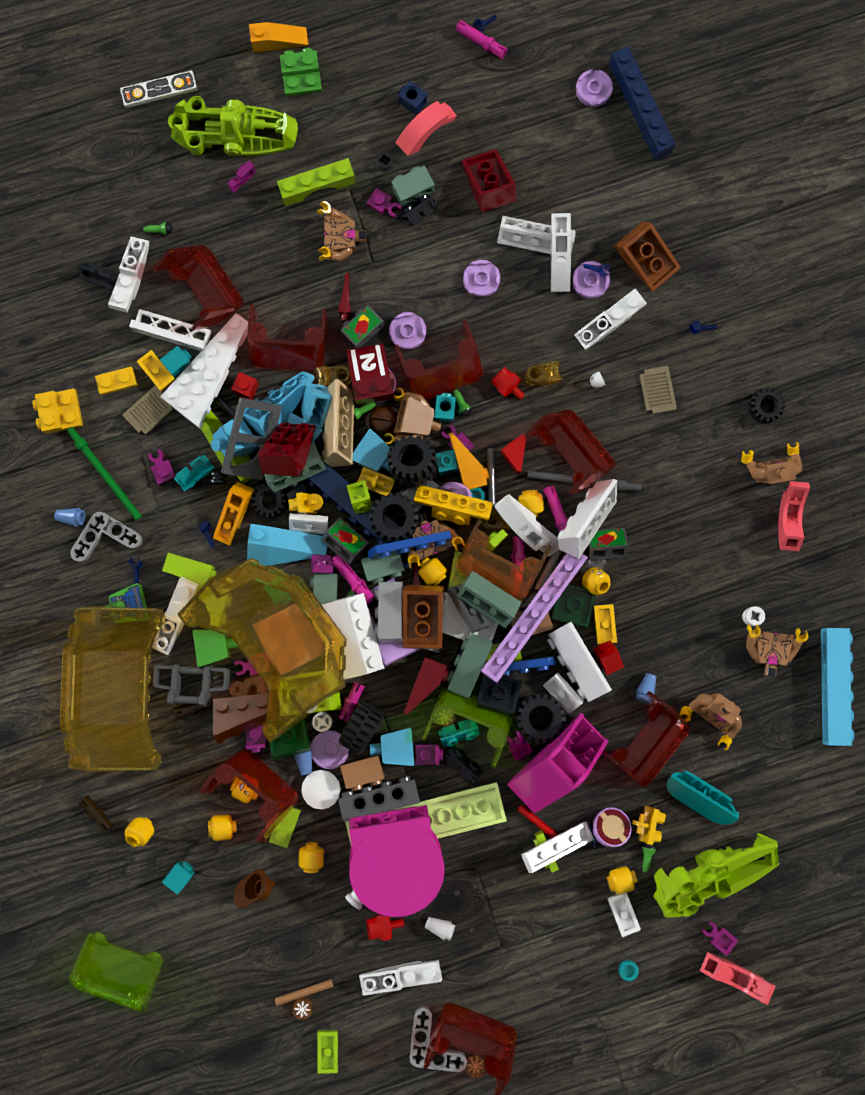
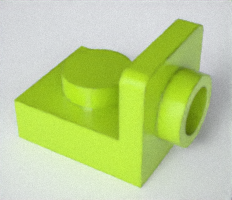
(359, 497)

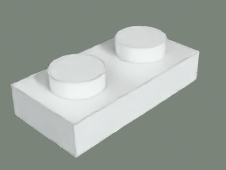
(308, 523)
(563, 693)
(623, 914)

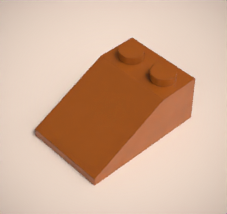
(647, 255)
(423, 616)

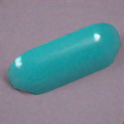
(702, 797)

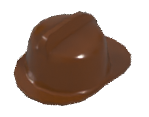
(382, 420)
(253, 888)

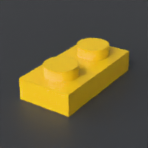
(156, 370)
(116, 380)
(605, 623)

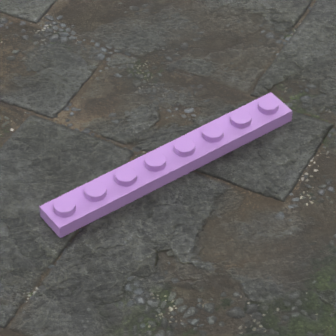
(532, 616)

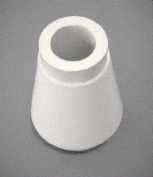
(441, 928)

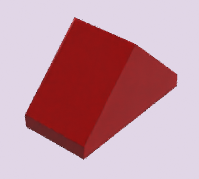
(514, 453)

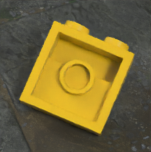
(57, 411)

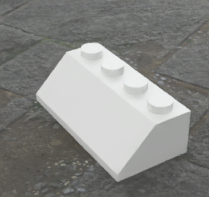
(588, 518)
(355, 623)
(578, 662)

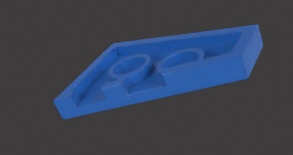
(523, 666)

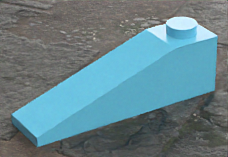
(287, 397)
(280, 546)

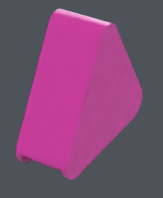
(559, 765)

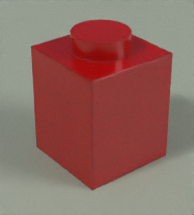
(245, 386)
(608, 657)

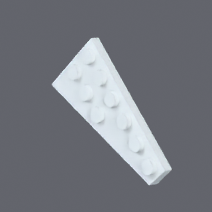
(204, 376)

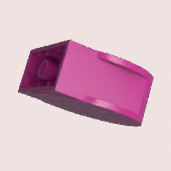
(395, 861)

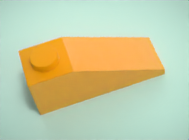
(276, 36)
(470, 470)
(233, 513)

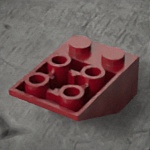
(286, 449)

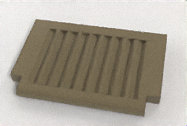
(658, 390)
(148, 411)

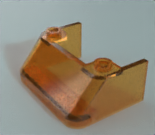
(504, 574)

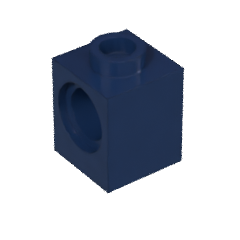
(414, 105)

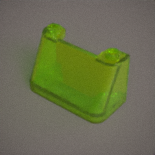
(115, 973)

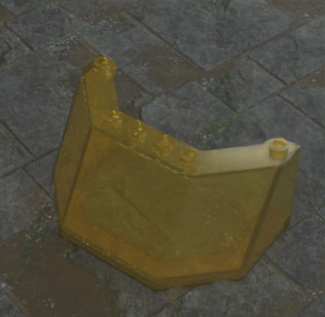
(279, 632)
(108, 689)

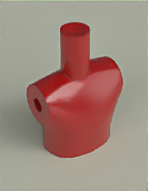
(507, 382)
(381, 927)

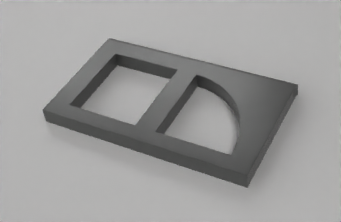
(251, 468)

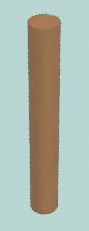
(304, 992)

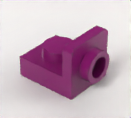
(321, 564)
(255, 740)
(428, 754)

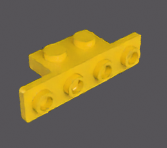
(453, 506)

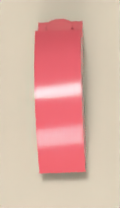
(423, 126)
(790, 516)
(738, 977)

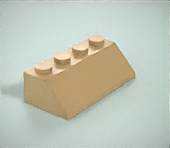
(339, 426)

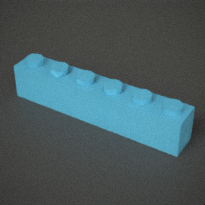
(836, 686)

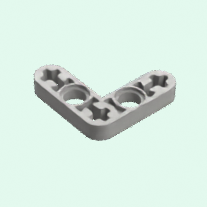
(104, 528)
(413, 1050)

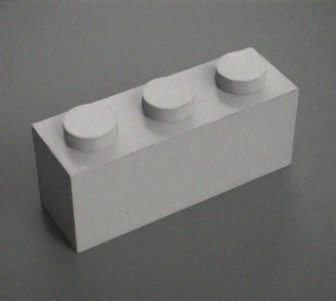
(389, 612)

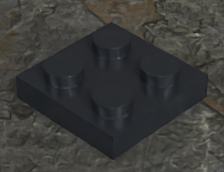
(499, 696)

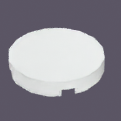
(321, 789)

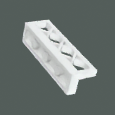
(532, 239)
(167, 335)

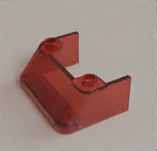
(207, 281)
(286, 353)
(447, 376)
(576, 445)
(653, 744)
(274, 790)
(475, 1035)

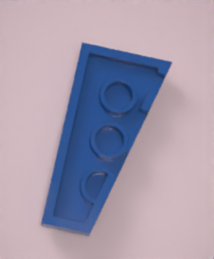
(404, 546)

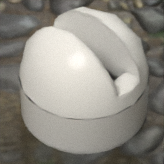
(596, 380)

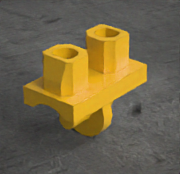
(376, 481)
(306, 503)
(647, 825)

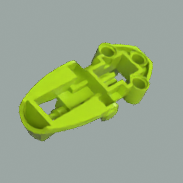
(231, 127)
(717, 874)

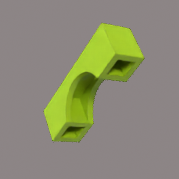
(333, 175)

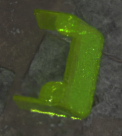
(451, 702)

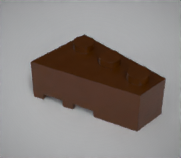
(238, 714)

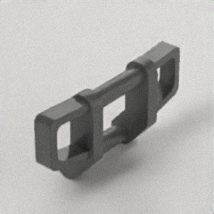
(175, 688)

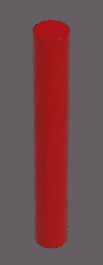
(536, 821)

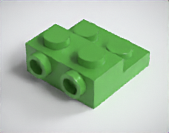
(300, 72)

